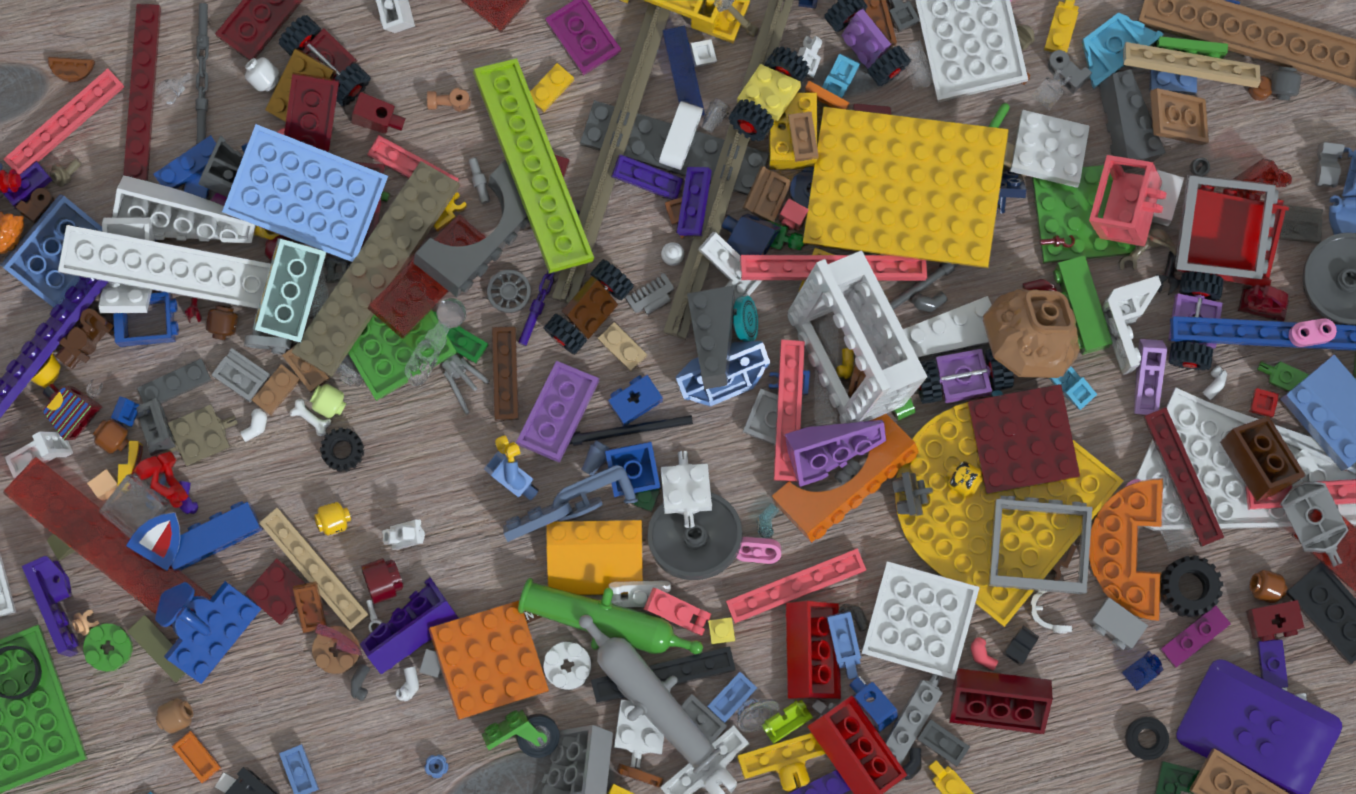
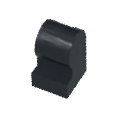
(1021, 645)

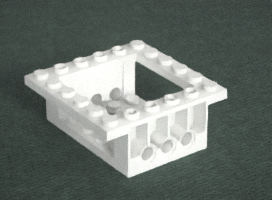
(869, 329)

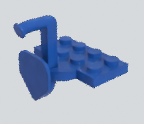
(207, 630)

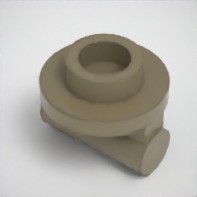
(1025, 35)

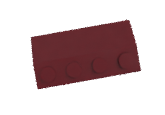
(1001, 701)

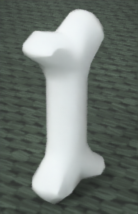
(301, 410)

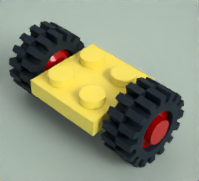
(768, 93)

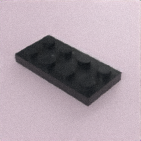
(1329, 608)

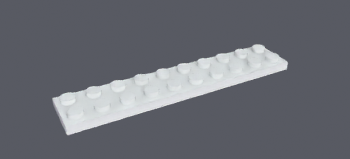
(163, 267)

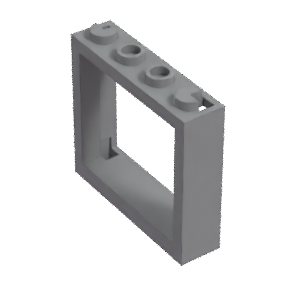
(1264, 243)
(1055, 507)

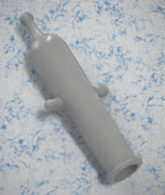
(650, 696)

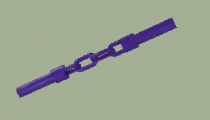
(537, 307)

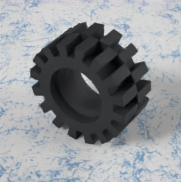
(344, 463)

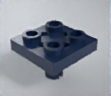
(1011, 186)

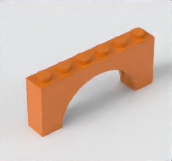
(818, 511)

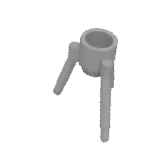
(455, 368)

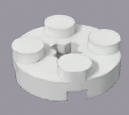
(579, 671)

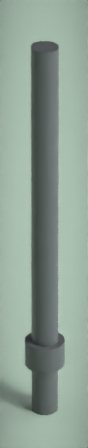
(944, 269)

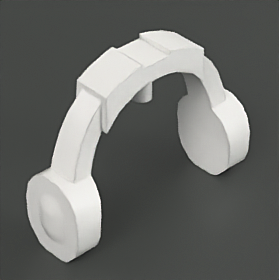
(1061, 629)

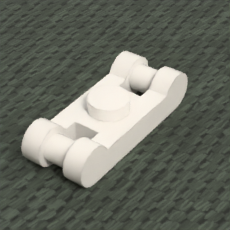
(637, 592)

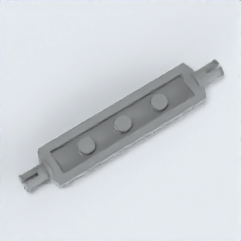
(913, 717)

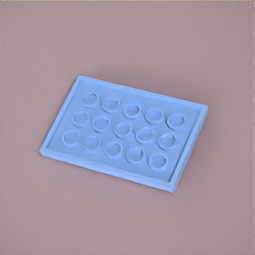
(304, 193)

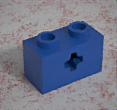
(648, 399)

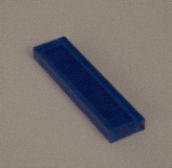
(682, 66)

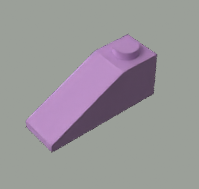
(1149, 376)

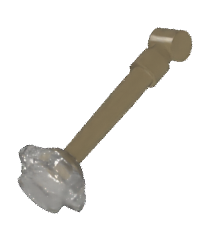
(746, 24)

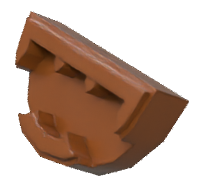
(70, 68)
(640, 775)

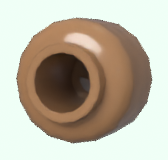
(174, 715)

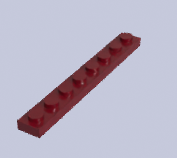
(142, 91)

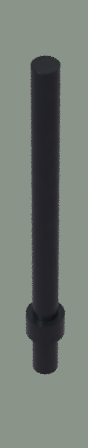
(578, 437)

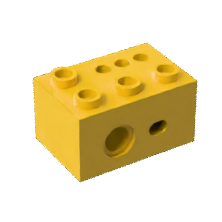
(780, 143)

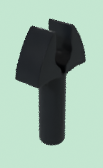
(1169, 274)

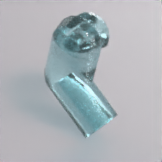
(764, 523)

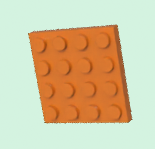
(488, 660)

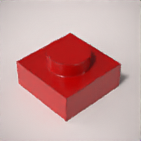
(1264, 402)

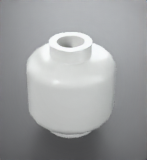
(261, 74)

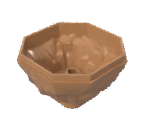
(1033, 333)

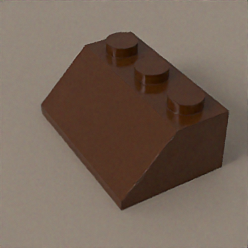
(1262, 458)

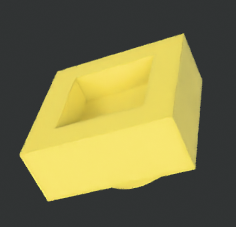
(721, 631)

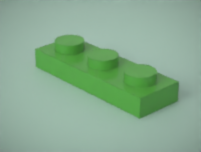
(1203, 48)

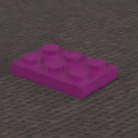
(583, 35)

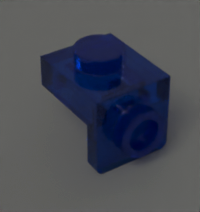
(1143, 670)

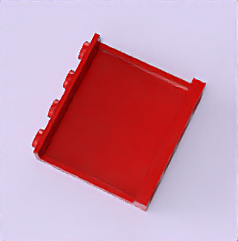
(1229, 231)

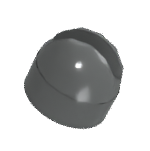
(1203, 170)

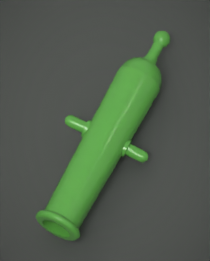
(640, 629)

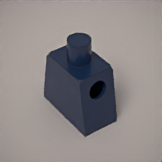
(750, 234)

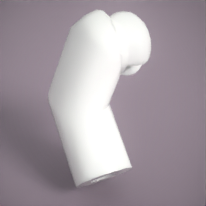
(1218, 384)

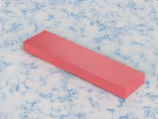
(398, 158)

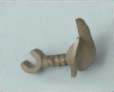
(1156, 238)

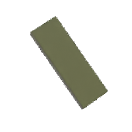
(156, 645)

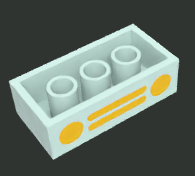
(289, 290)

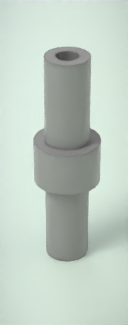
(479, 180)

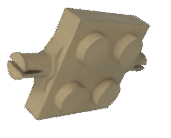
(200, 434)

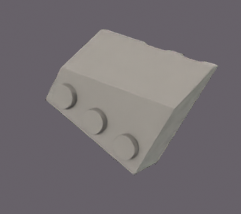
(580, 762)

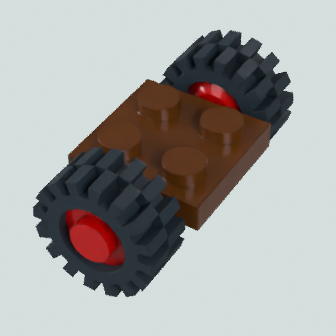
(589, 307)

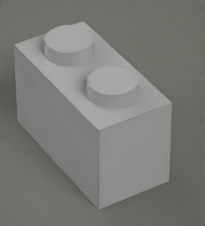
(1117, 624)

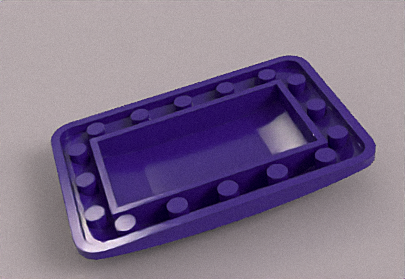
(1259, 727)

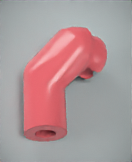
(980, 654)

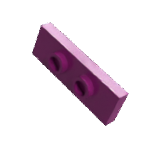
(1195, 636)

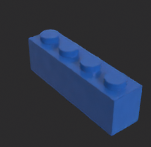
(216, 535)

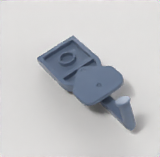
(561, 508)

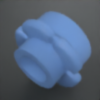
(431, 770)

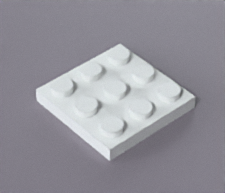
(1050, 148)

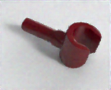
(193, 310)

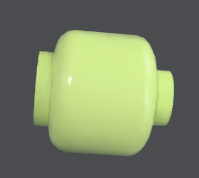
(327, 400)

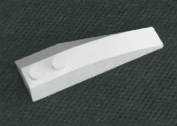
(178, 213)

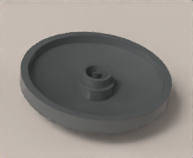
(1331, 278)
(698, 550)

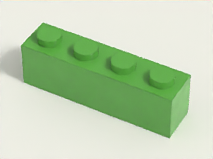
(1083, 300)

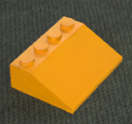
(593, 554)

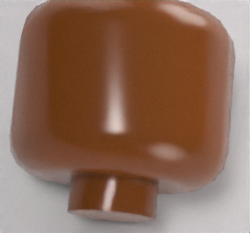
(1263, 90)

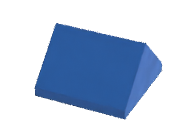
(639, 465)

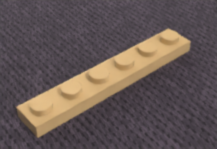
(1191, 65)
(314, 568)

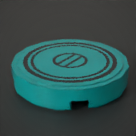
(746, 319)

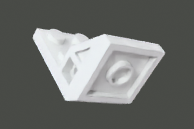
(121, 297)
(1123, 309)

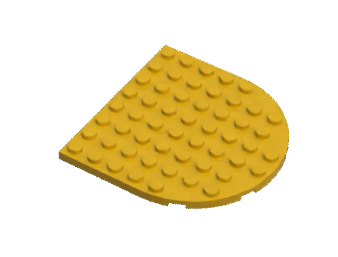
(958, 529)

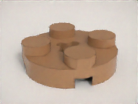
(326, 659)

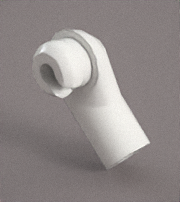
(257, 426)
(410, 687)

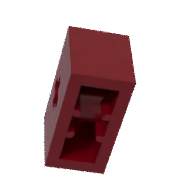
(1288, 614)

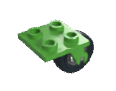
(535, 734)

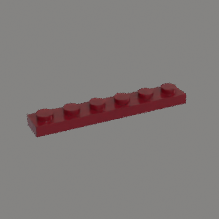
(1183, 477)

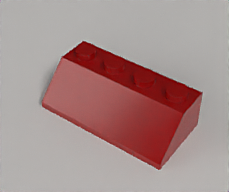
(810, 651)
(857, 749)

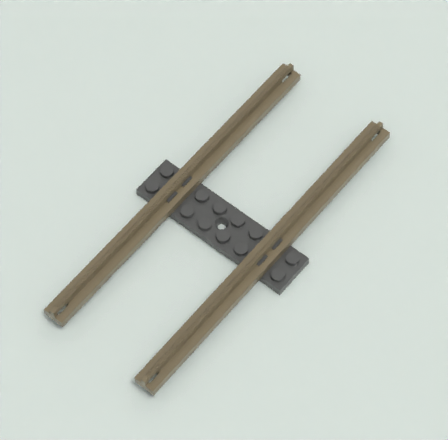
(642, 138)

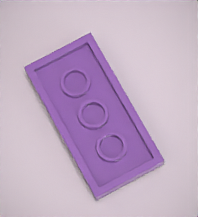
(557, 411)

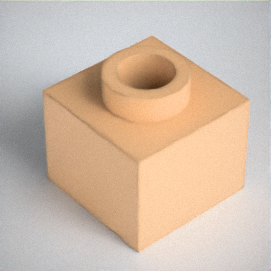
(103, 485)

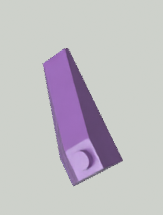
(823, 448)

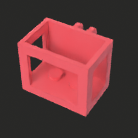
(1129, 202)

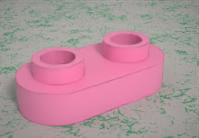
(1314, 332)
(757, 550)

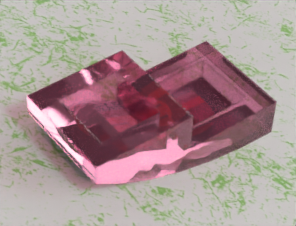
(343, 644)

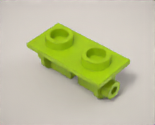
(794, 717)

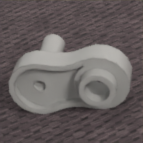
(275, 344)

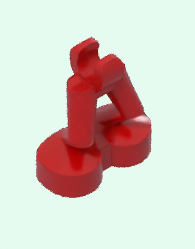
(159, 465)

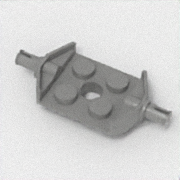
(1320, 535)

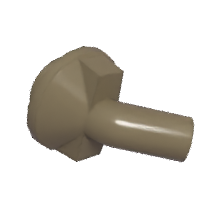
(62, 176)

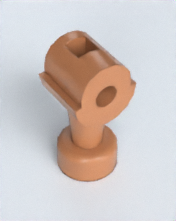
(457, 99)

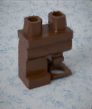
(84, 340)

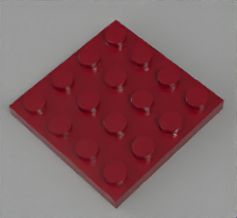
(1023, 439)

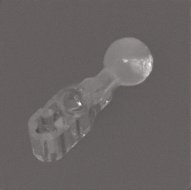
(450, 314)

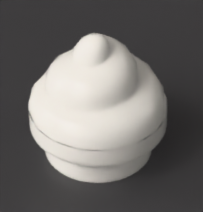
(672, 254)

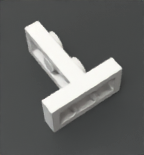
(44, 447)

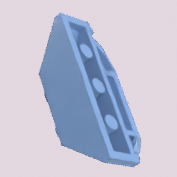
(745, 369)

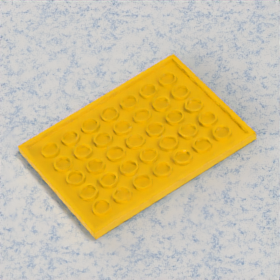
(906, 187)

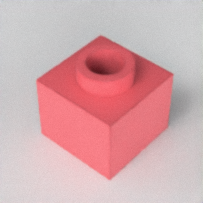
(793, 215)

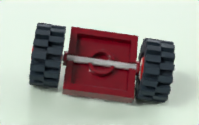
(321, 45)

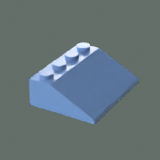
(39, 252)
(1327, 410)

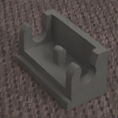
(155, 427)

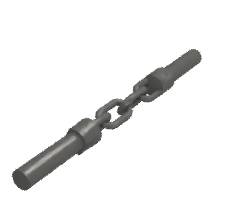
(202, 43)

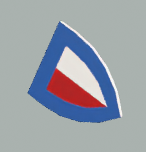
(157, 539)

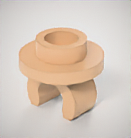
(81, 624)

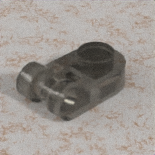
(330, 264)

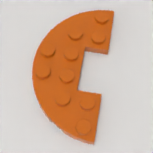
(1116, 543)

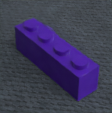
(408, 627)

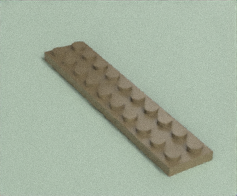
(375, 267)

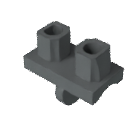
(915, 494)

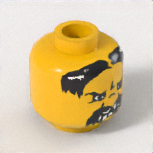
(964, 478)

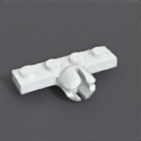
(714, 773)

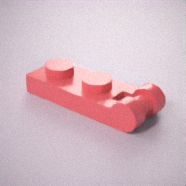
(676, 611)

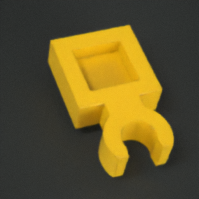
(448, 214)

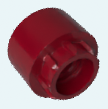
(382, 579)

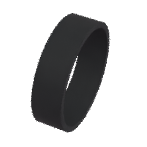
(38, 672)

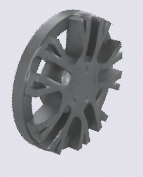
(509, 291)

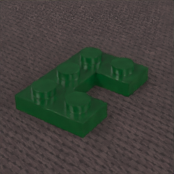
(1175, 779)

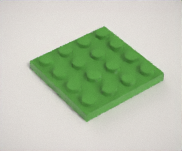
(1067, 212)
(383, 354)

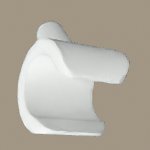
(373, 616)

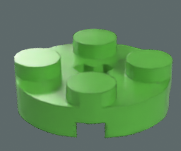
(115, 658)

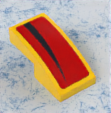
(134, 458)

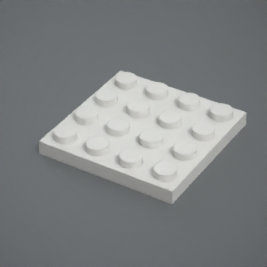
(920, 620)

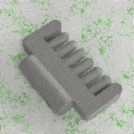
(655, 299)

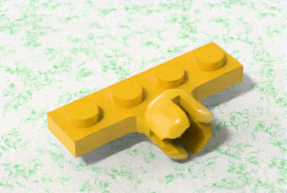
(784, 758)

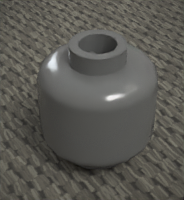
(1285, 83)

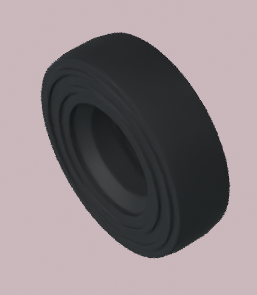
(1160, 731)

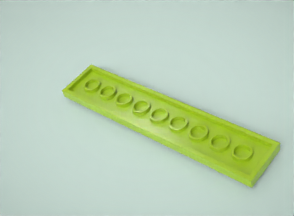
(533, 165)

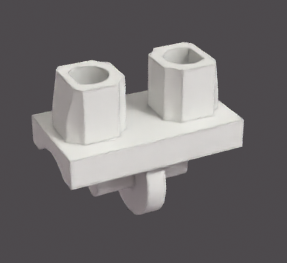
(404, 535)

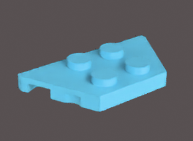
(1105, 45)

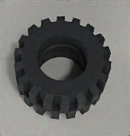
(1208, 578)

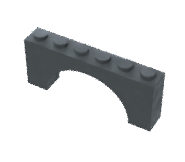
(460, 265)

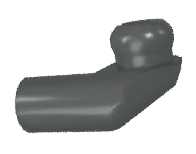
(928, 304)
(357, 681)

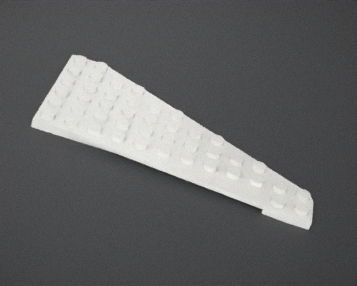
(1201, 429)

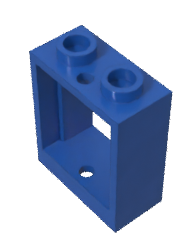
(121, 324)

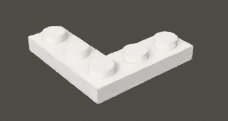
(728, 262)

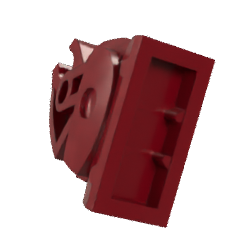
(1264, 302)

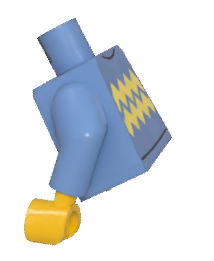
(506, 469)

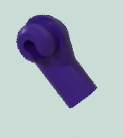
(188, 506)

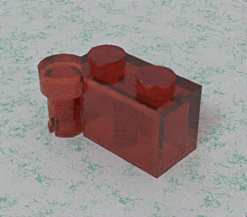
(1263, 172)

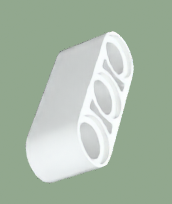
(680, 135)

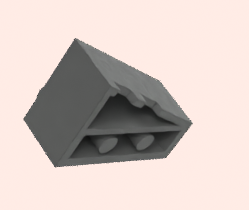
(221, 168)

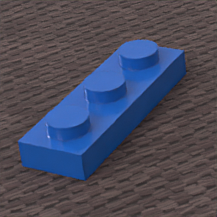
(186, 165)

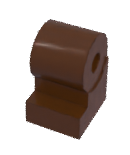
(37, 205)

